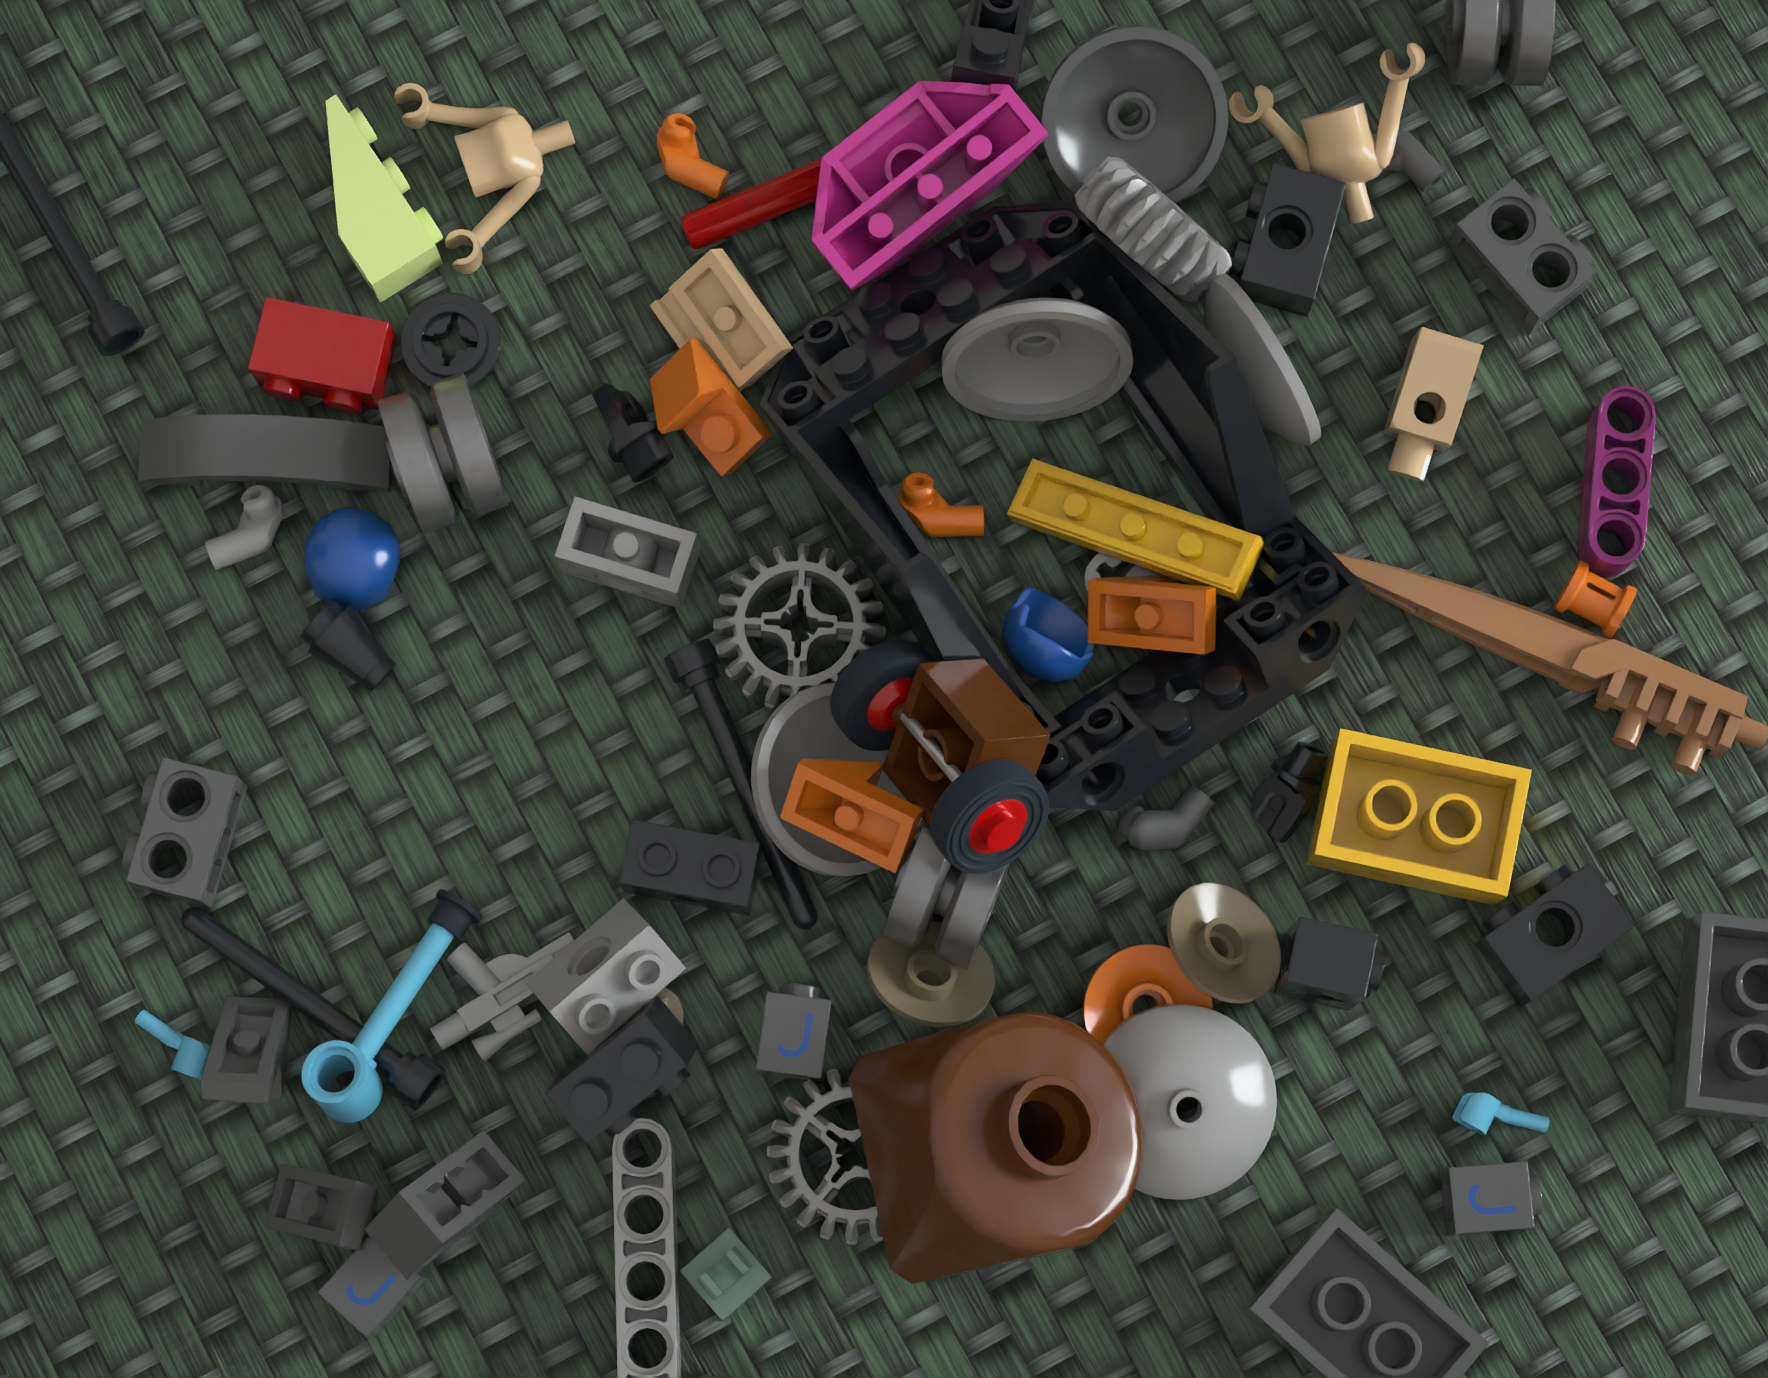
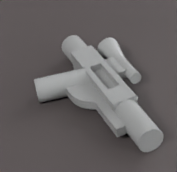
(500, 994)

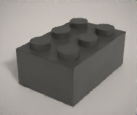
(1722, 1020)
(1359, 1312)

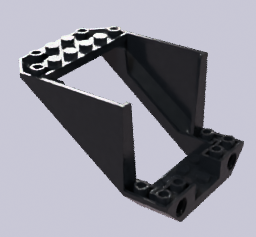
(1194, 410)

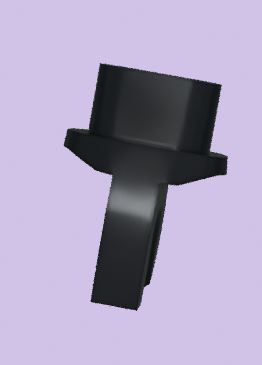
(635, 438)
(1288, 793)

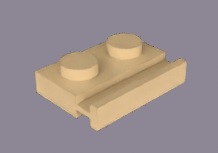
(725, 317)

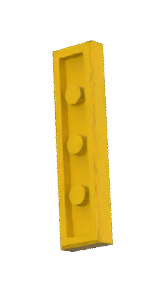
(1135, 529)

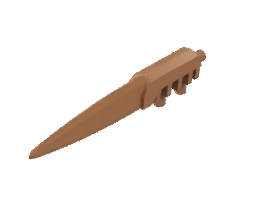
(1579, 661)

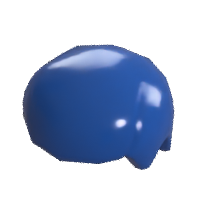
(351, 558)
(1046, 637)

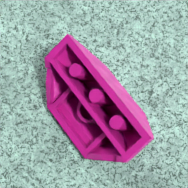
(916, 172)

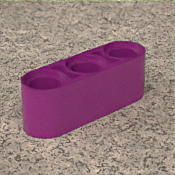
(1632, 457)

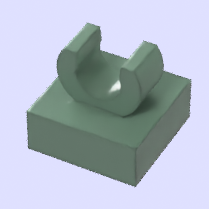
(726, 1274)

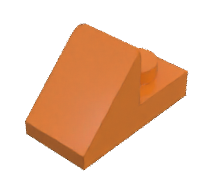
(700, 399)
(1152, 614)
(848, 809)

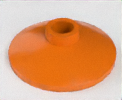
(1133, 973)

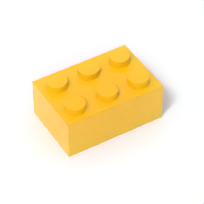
(1419, 817)

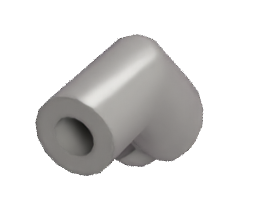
(254, 532)

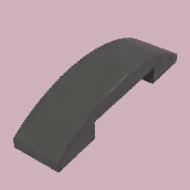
(264, 450)

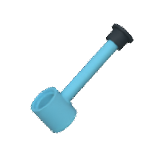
(332, 1058)

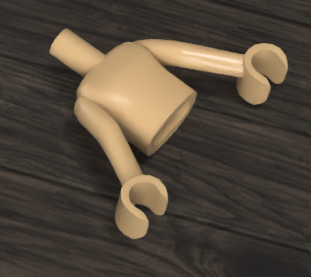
(1341, 138)
(495, 157)

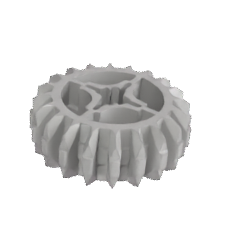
(1152, 229)
(771, 624)
(819, 1200)

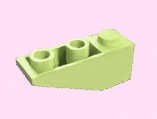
(373, 217)

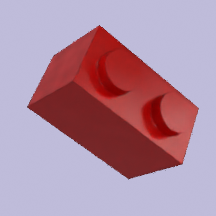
(322, 355)

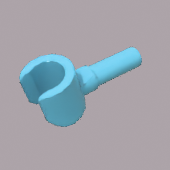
(191, 1052)
(1479, 1109)

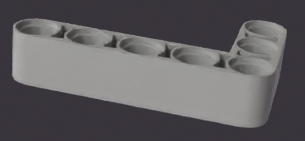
(636, 1249)

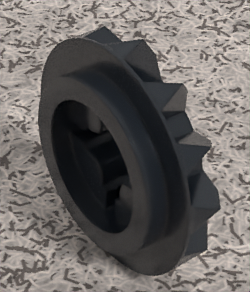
(433, 321)

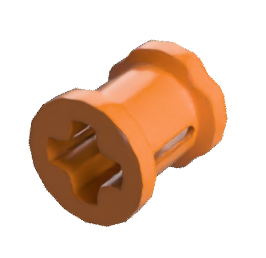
(1595, 599)

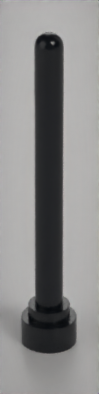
(111, 324)
(696, 670)
(409, 1075)

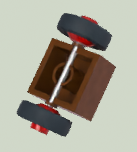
(954, 748)

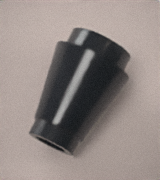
(348, 645)

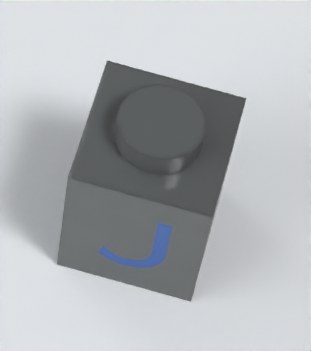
(794, 1033)
(1489, 1198)
(370, 1289)

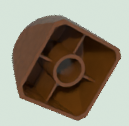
(995, 1143)

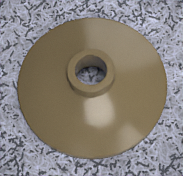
(1224, 943)
(928, 988)

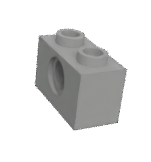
(627, 552)
(605, 976)

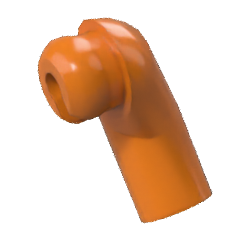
(682, 158)
(933, 514)

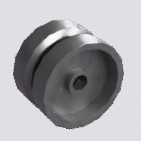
(1503, 31)
(438, 454)
(934, 886)

